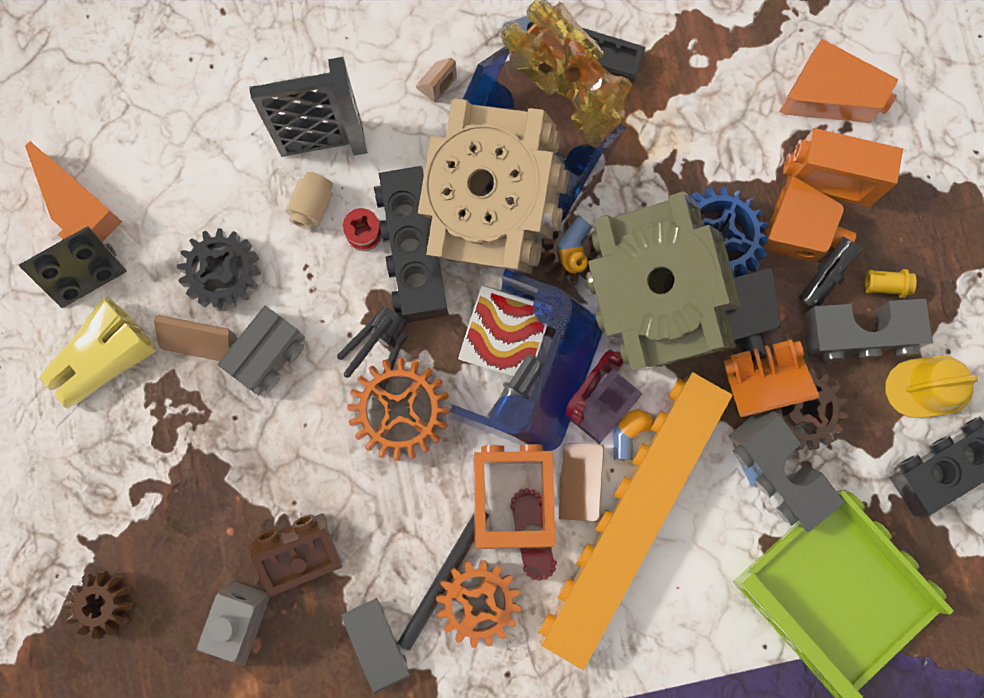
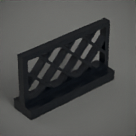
(339, 109)

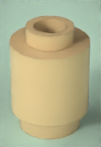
(309, 200)

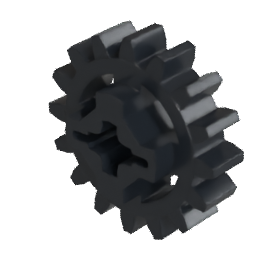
(207, 280)

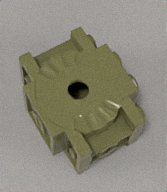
(630, 279)

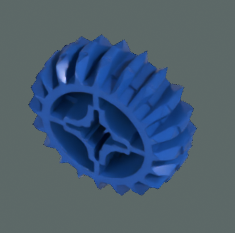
(748, 244)

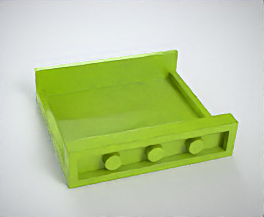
(842, 596)

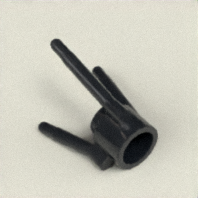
(383, 328)

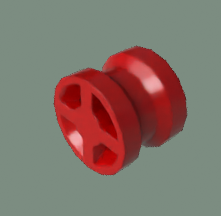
(363, 237)

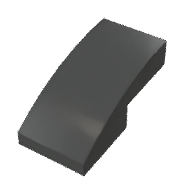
(375, 646)

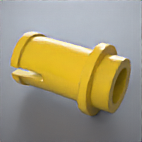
(885, 282)

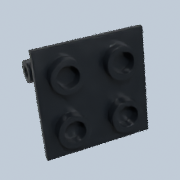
(74, 267)

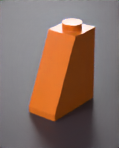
(839, 87)

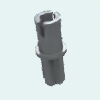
(523, 379)

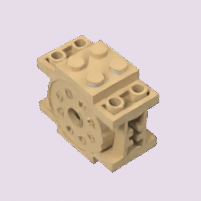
(523, 205)

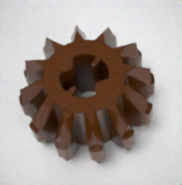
(552, 256)
(90, 595)

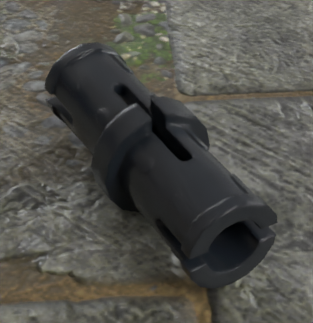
(845, 254)

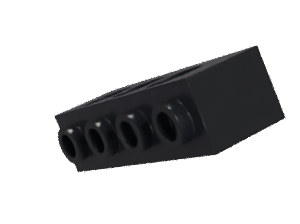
(428, 300)
(916, 476)

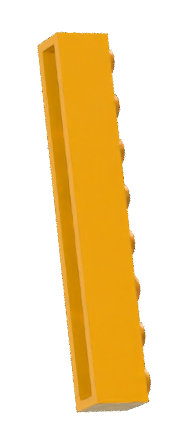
(634, 520)

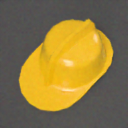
(930, 386)

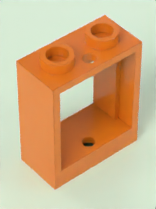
(845, 166)
(514, 539)

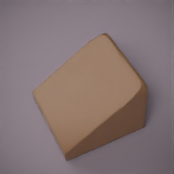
(438, 79)

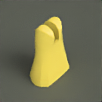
(97, 353)

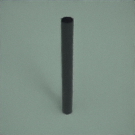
(429, 601)

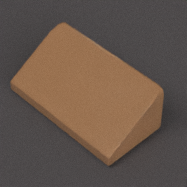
(193, 337)
(581, 482)

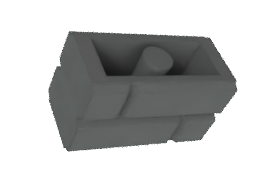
(263, 351)

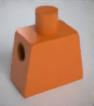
(805, 223)

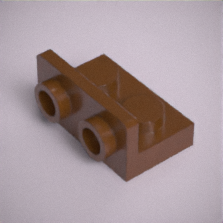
(295, 554)

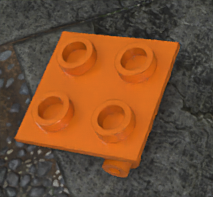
(771, 380)

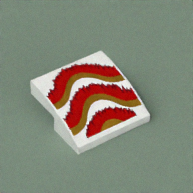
(501, 332)

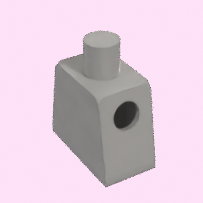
(233, 622)

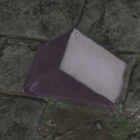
(608, 406)

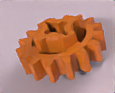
(469, 619)

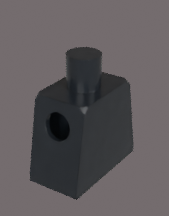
(757, 313)

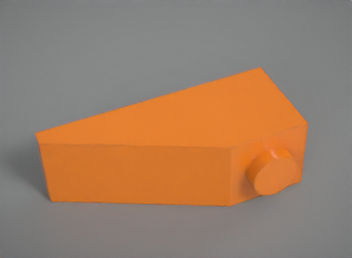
(67, 200)

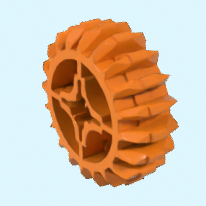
(372, 388)

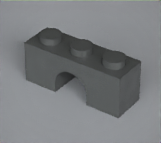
(900, 328)
(764, 445)

